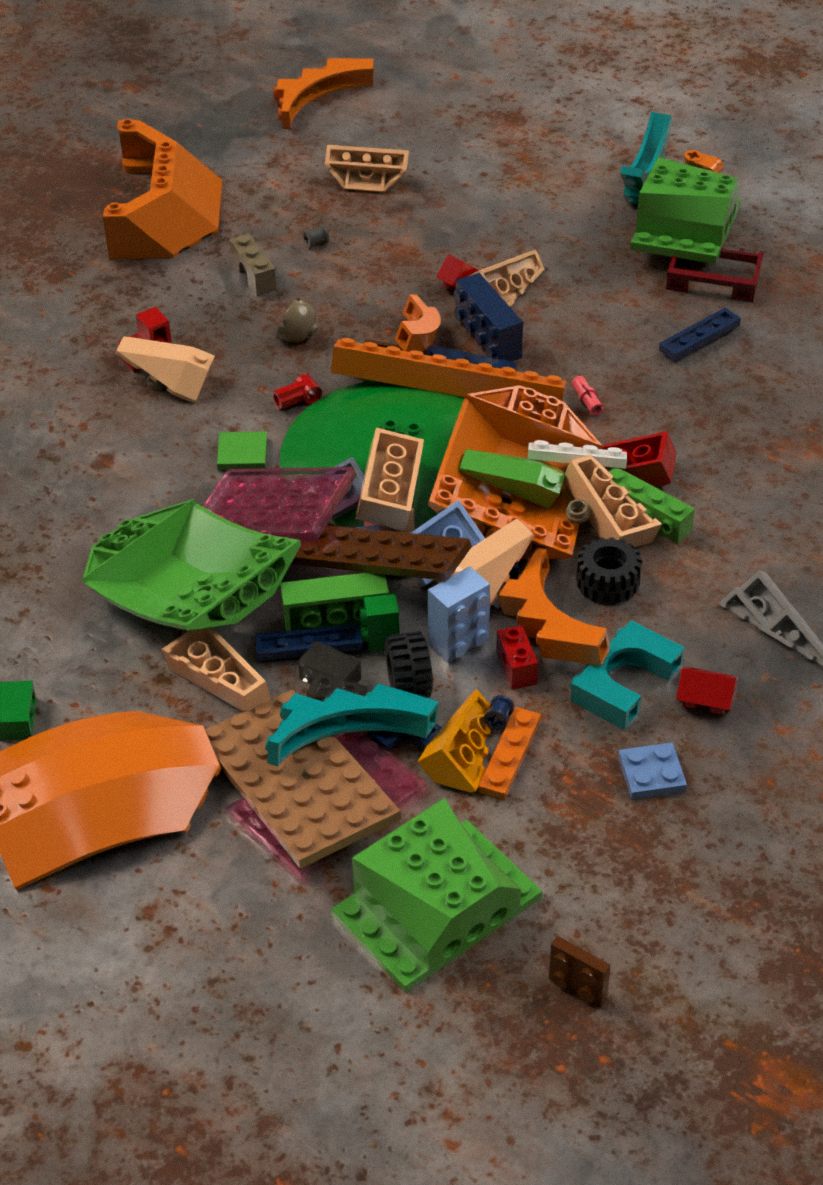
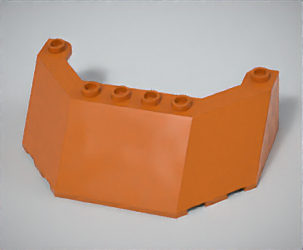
(175, 211)

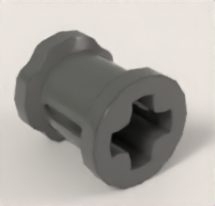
(315, 236)

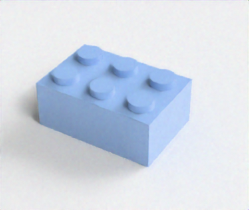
(458, 614)

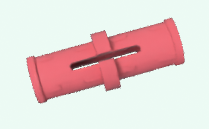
(587, 395)

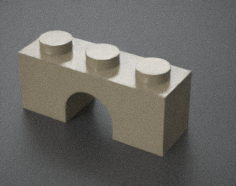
(249, 257)

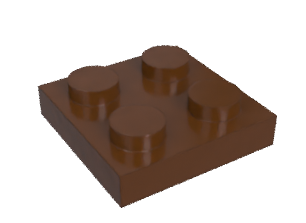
(579, 972)

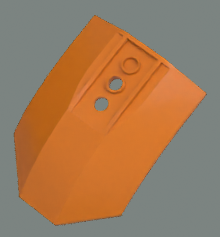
(505, 424)

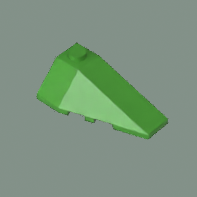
(521, 476)

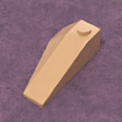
(497, 555)

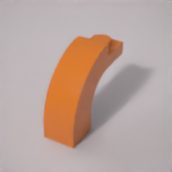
(421, 328)

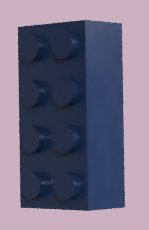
(488, 318)

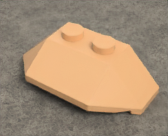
(366, 167)

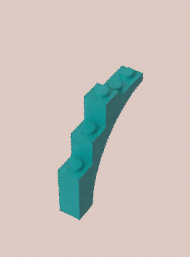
(652, 147)
(344, 712)

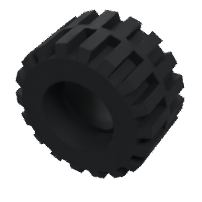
(608, 570)
(409, 663)

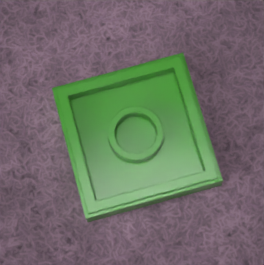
(242, 450)

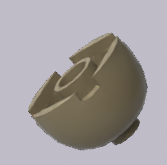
(298, 322)

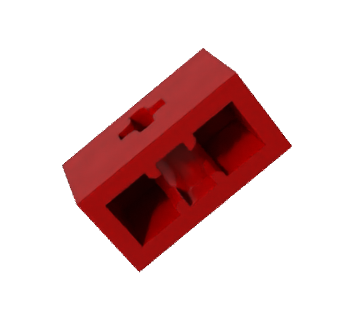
(516, 657)

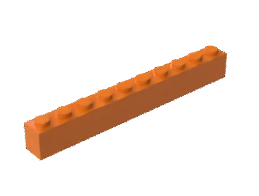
(433, 372)

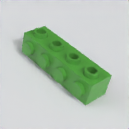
(670, 512)

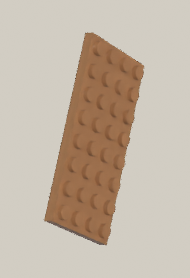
(313, 798)

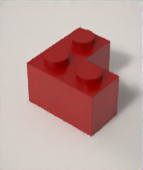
(151, 326)

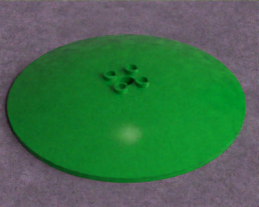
(345, 425)

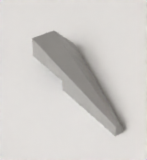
(769, 610)

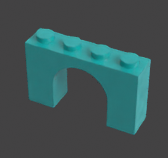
(630, 647)

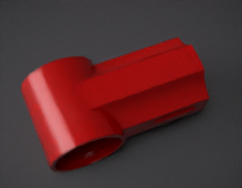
(301, 390)

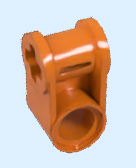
(703, 161)

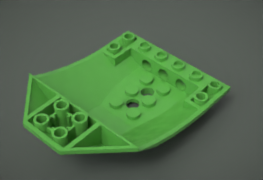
(172, 556)

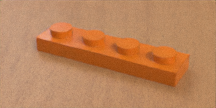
(509, 753)

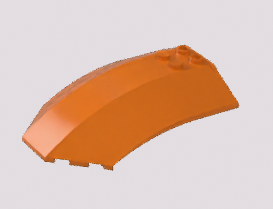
(98, 788)

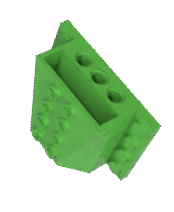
(685, 211)
(430, 895)

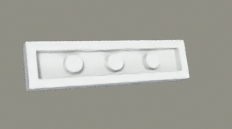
(566, 452)

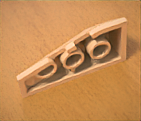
(513, 275)
(174, 365)

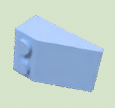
(450, 522)

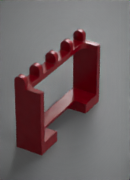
(743, 288)

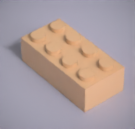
(390, 479)

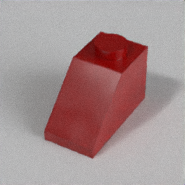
(452, 270)

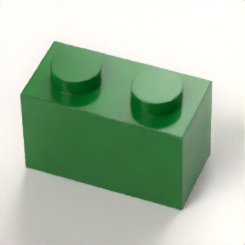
(380, 620)
(17, 709)

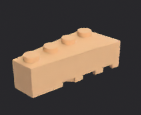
(611, 508)
(216, 667)

